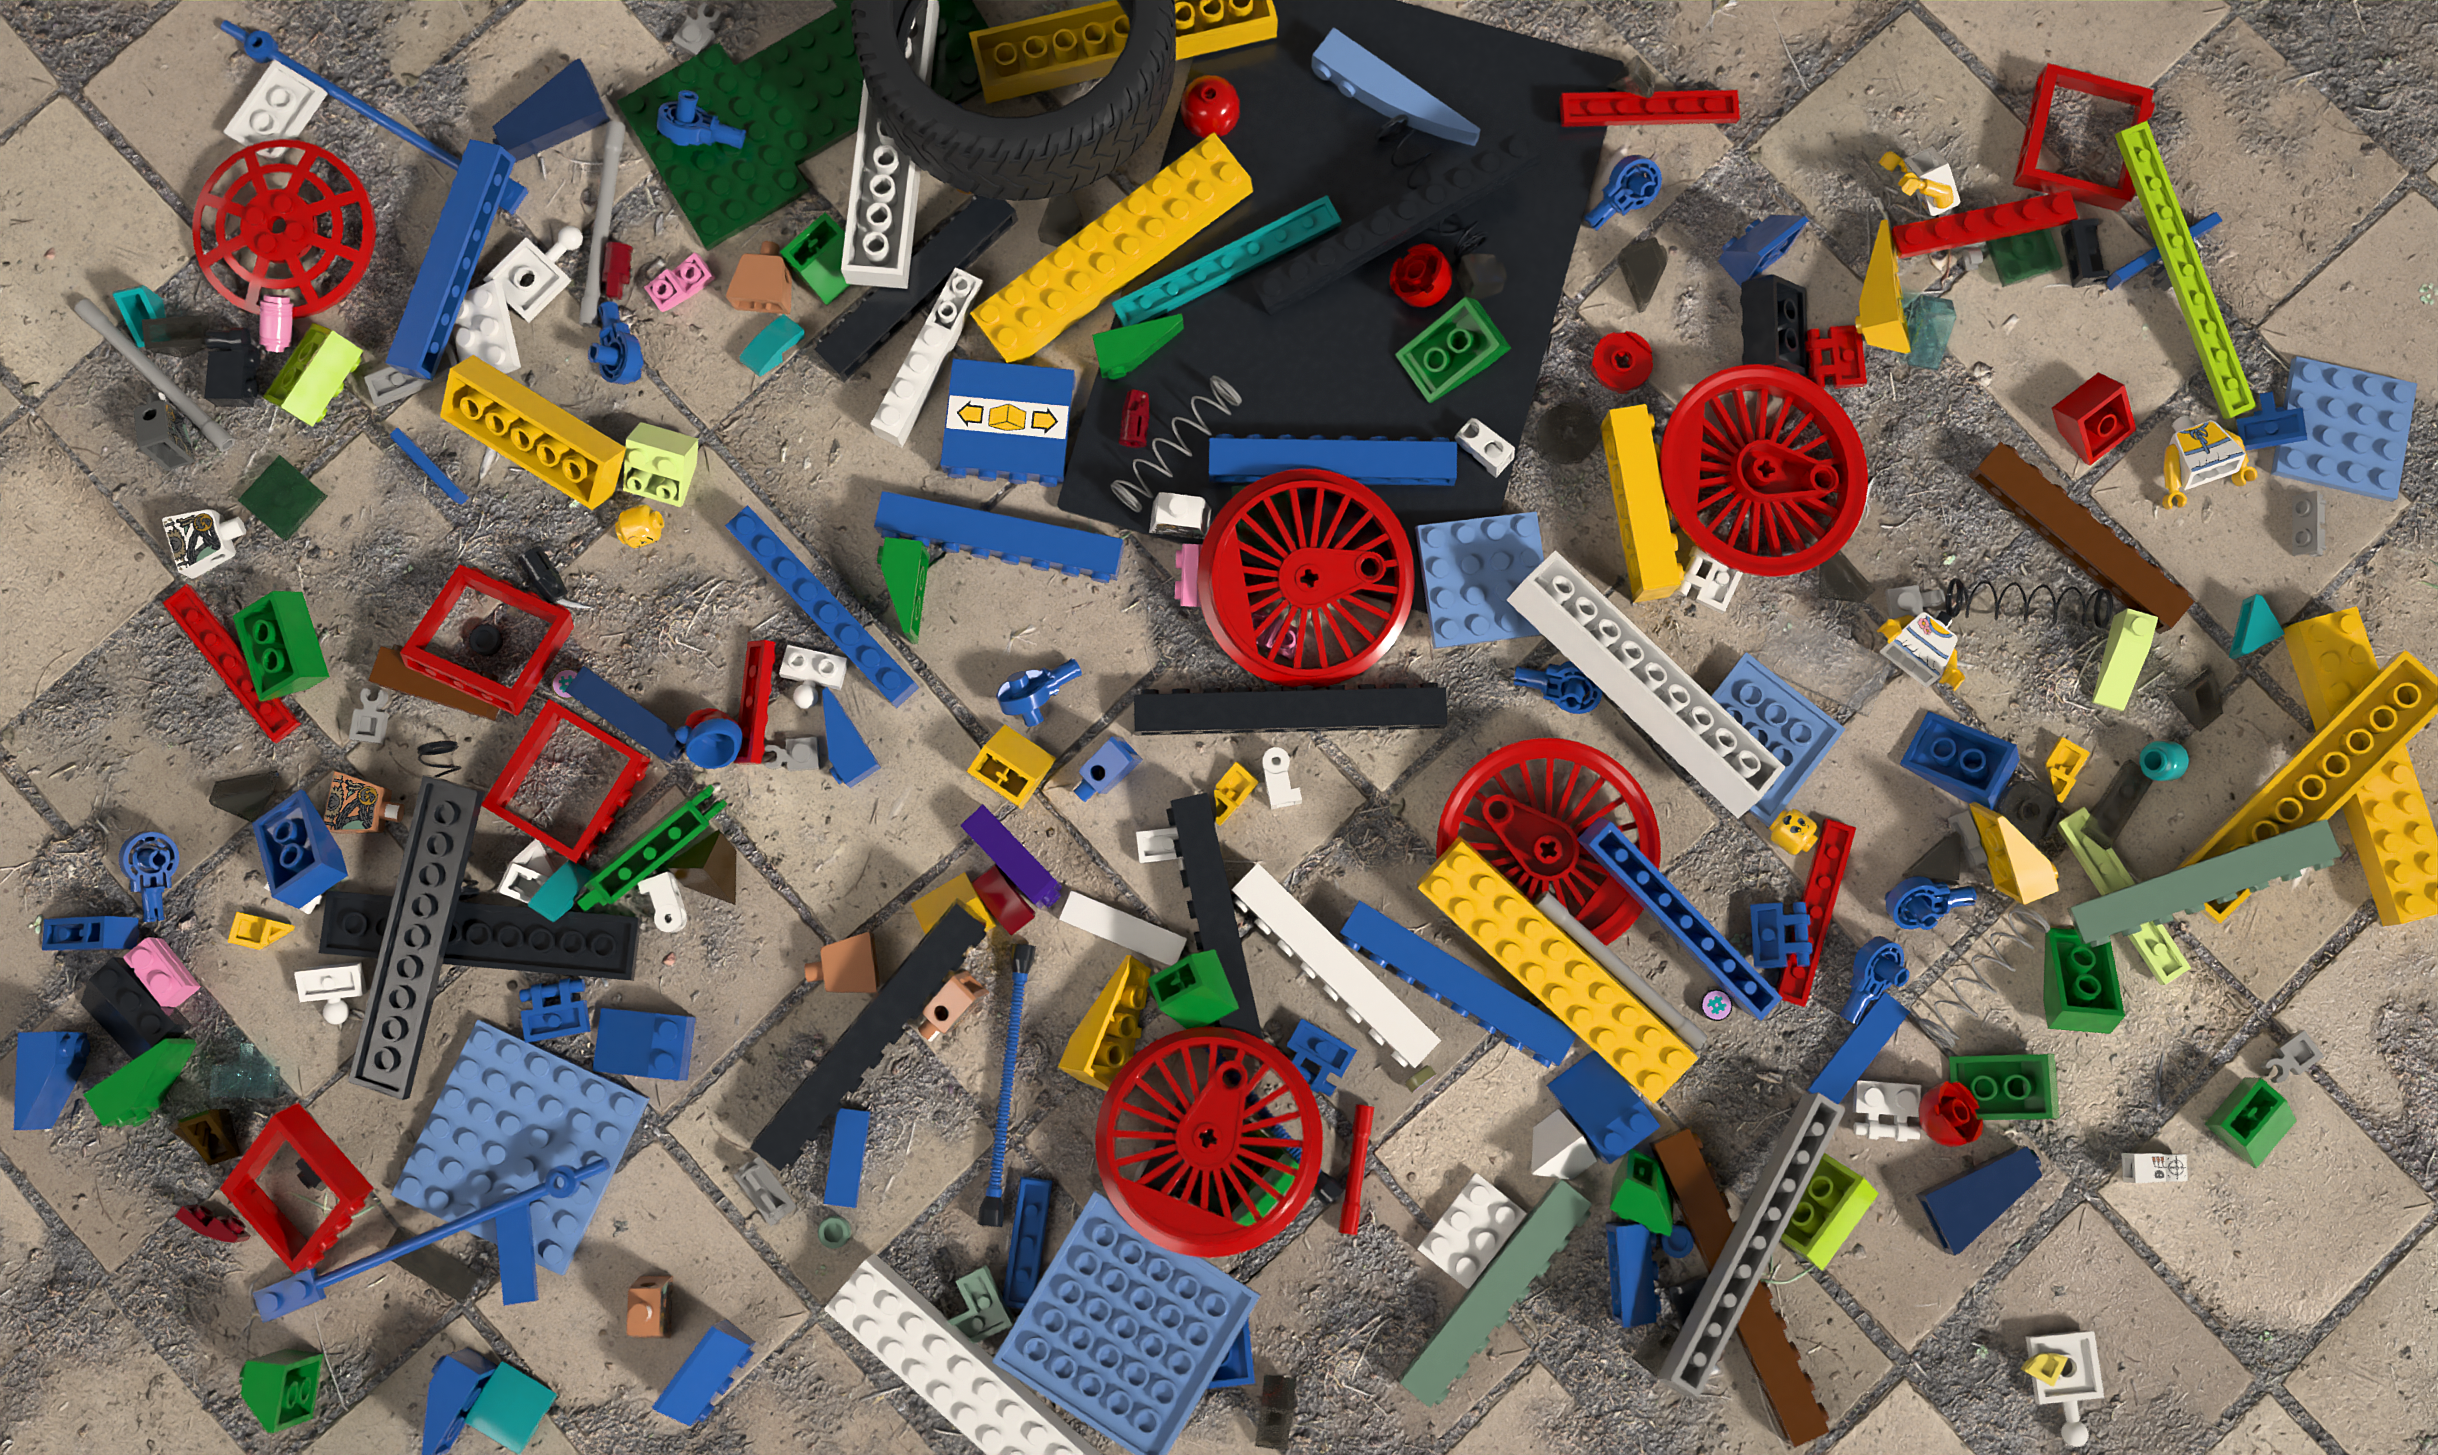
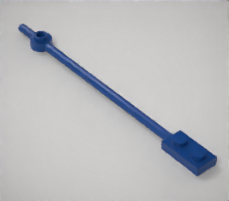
(268, 51)
(308, 1286)

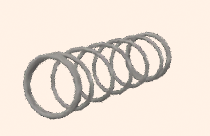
(1124, 494)
(1927, 1024)

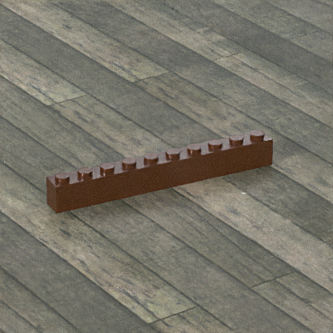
(1758, 1327)

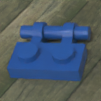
(1770, 937)
(555, 1020)
(1323, 1050)

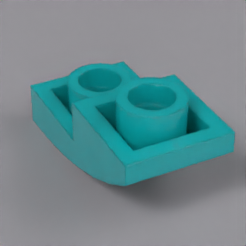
(767, 347)
(560, 890)

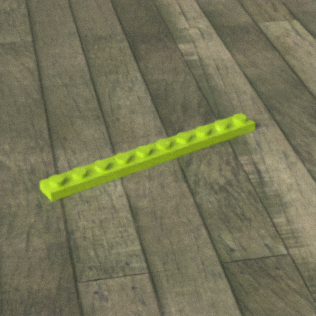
(2185, 270)

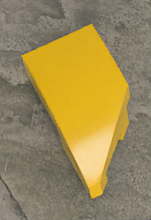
(2063, 765)
(1233, 790)
(257, 931)

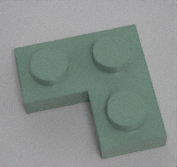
(986, 1306)

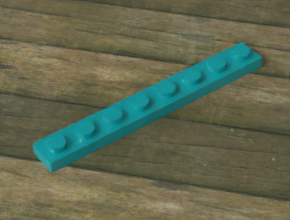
(1227, 263)

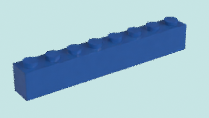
(450, 260)
(1364, 461)
(1000, 536)
(822, 606)
(1679, 918)
(1457, 983)

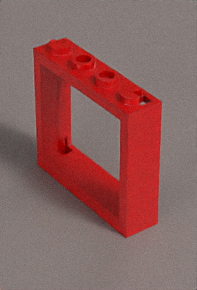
(2047, 182)
(471, 683)
(525, 757)
(328, 1163)

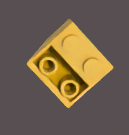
(1011, 766)

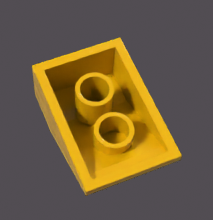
(2013, 860)

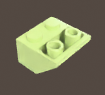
(659, 463)

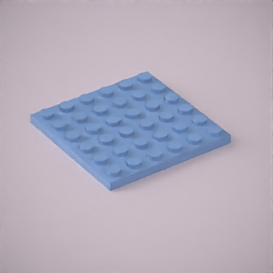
(505, 1125)
(1125, 1331)

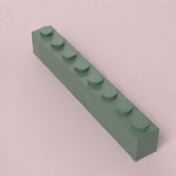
(2205, 881)
(1494, 1293)

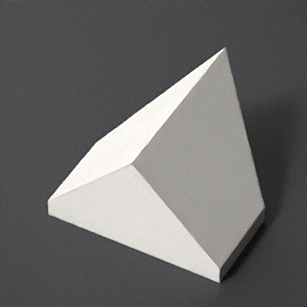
(527, 873)
(1559, 1148)

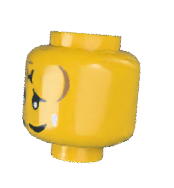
(639, 526)

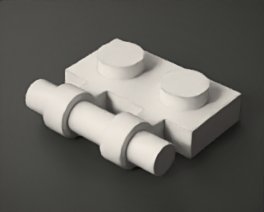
(1718, 585)
(1886, 1099)

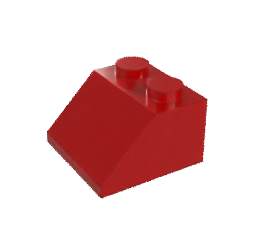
(2095, 417)

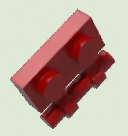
(1846, 357)

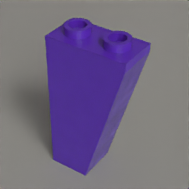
(1012, 857)

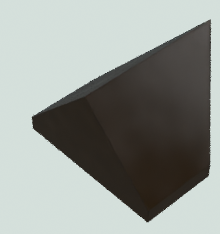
(709, 868)
(209, 1134)

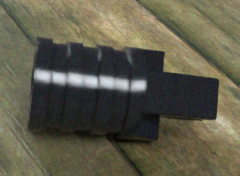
(543, 574)

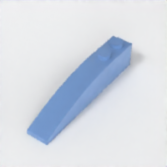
(1386, 90)

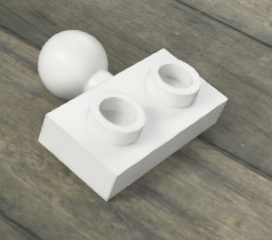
(812, 669)
(331, 983)

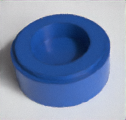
(1678, 1243)

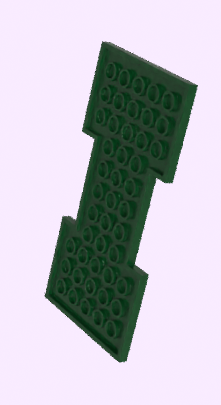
(793, 106)

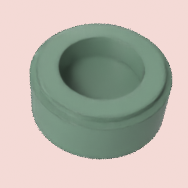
(834, 1232)

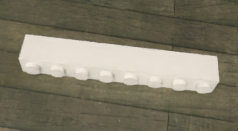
(1335, 966)

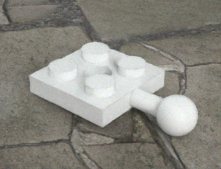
(548, 277)
(2080, 1384)

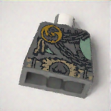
(162, 433)

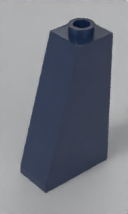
(552, 114)
(626, 714)
(1976, 1197)

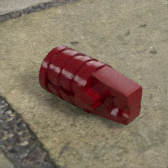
(616, 268)
(1135, 419)

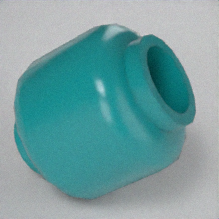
(2163, 760)

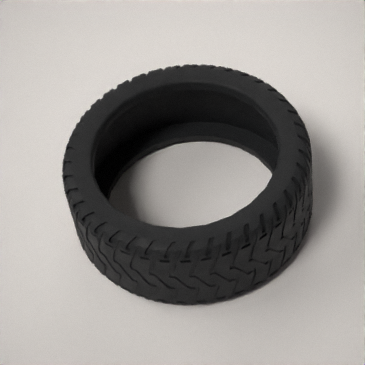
(1018, 155)

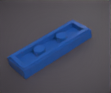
(428, 466)
(847, 1158)
(516, 1256)

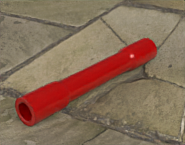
(1351, 1206)

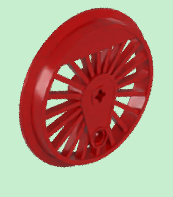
(1764, 471)
(1336, 573)
(1523, 828)
(1219, 1110)

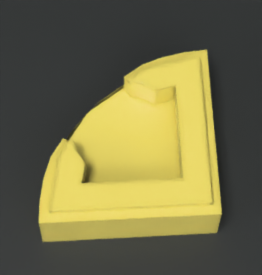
(2045, 1367)

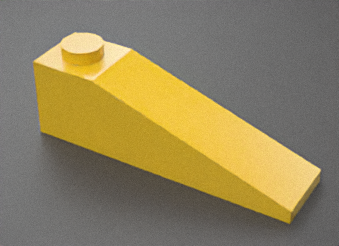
(1881, 296)
(1109, 1028)

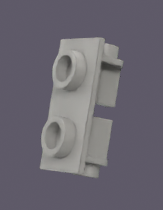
(2307, 515)
(765, 1190)

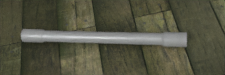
(591, 299)
(99, 321)
(1559, 915)

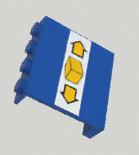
(1007, 422)

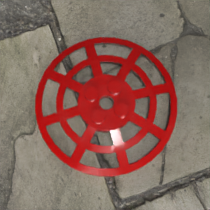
(298, 235)

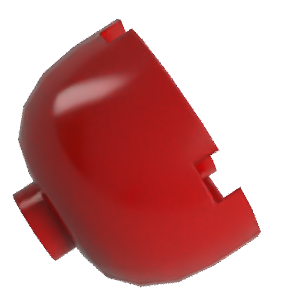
(1210, 106)
(1421, 276)
(1950, 1115)

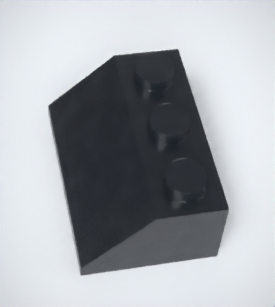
(1774, 323)
(129, 1010)

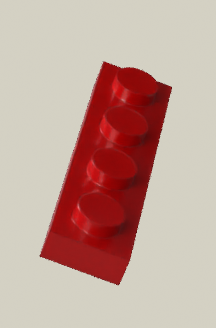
(754, 700)

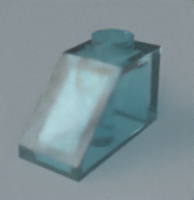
(1931, 332)

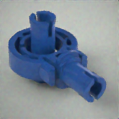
(692, 125)
(1627, 189)
(619, 351)
(1563, 685)
(1032, 688)
(150, 868)
(1925, 902)
(1874, 974)

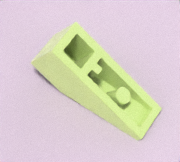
(2123, 657)

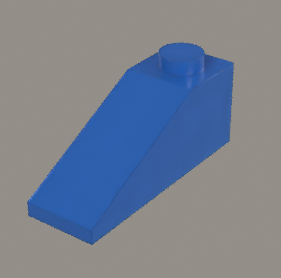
(846, 748)
(90, 933)

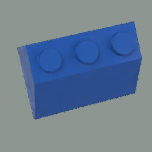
(1632, 1274)
(705, 1374)

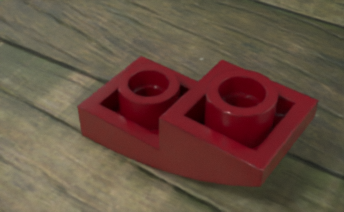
(1002, 899)
(220, 1228)

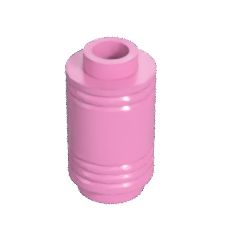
(275, 322)

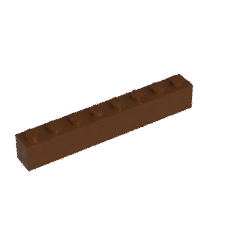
(2080, 536)

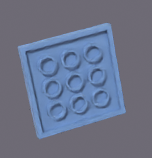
(2353, 429)
(1472, 572)
(1783, 723)

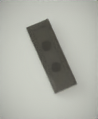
(2116, 805)
(436, 1267)

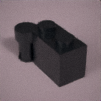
(231, 368)

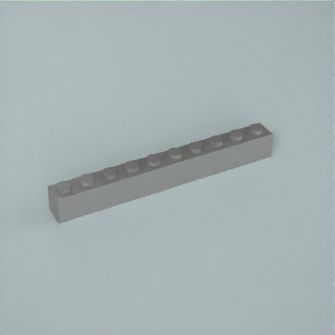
(1750, 1245)

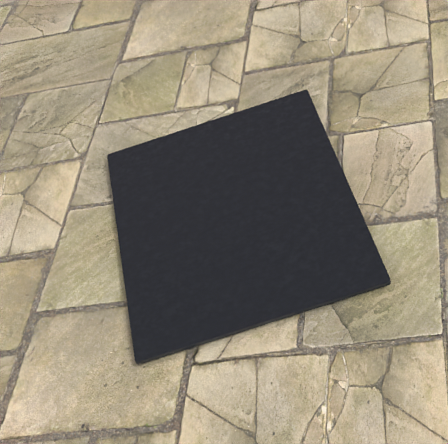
(1332, 356)

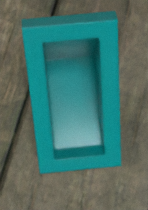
(139, 304)
(2254, 627)

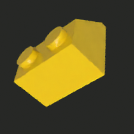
(934, 904)

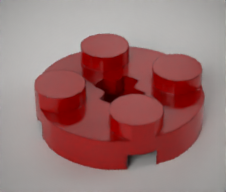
(1620, 344)

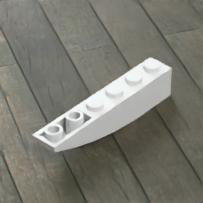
(926, 359)

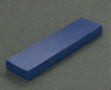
(2153, 256)
(1859, 1048)
(1027, 1241)

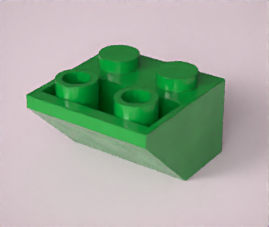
(818, 258)
(1194, 990)
(2252, 1120)
(1642, 1193)

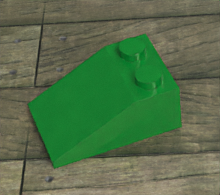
(1453, 349)
(905, 573)
(2080, 984)
(140, 1085)
(2009, 1085)

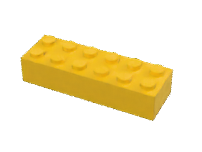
(532, 432)
(1641, 503)

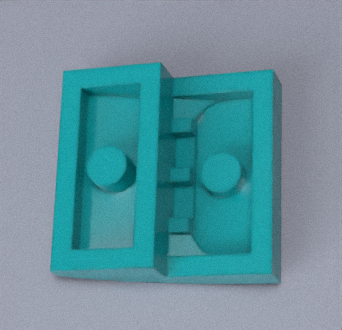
(510, 1408)

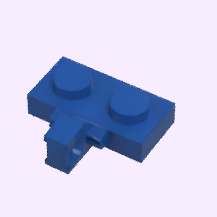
(2271, 425)

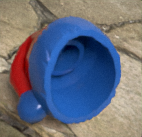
(710, 738)

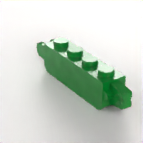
(649, 850)

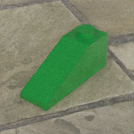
(1129, 346)

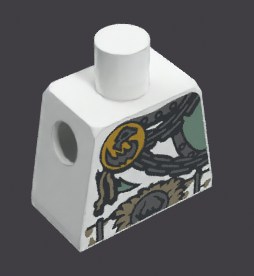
(1180, 516)
(201, 540)

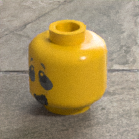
(1793, 831)

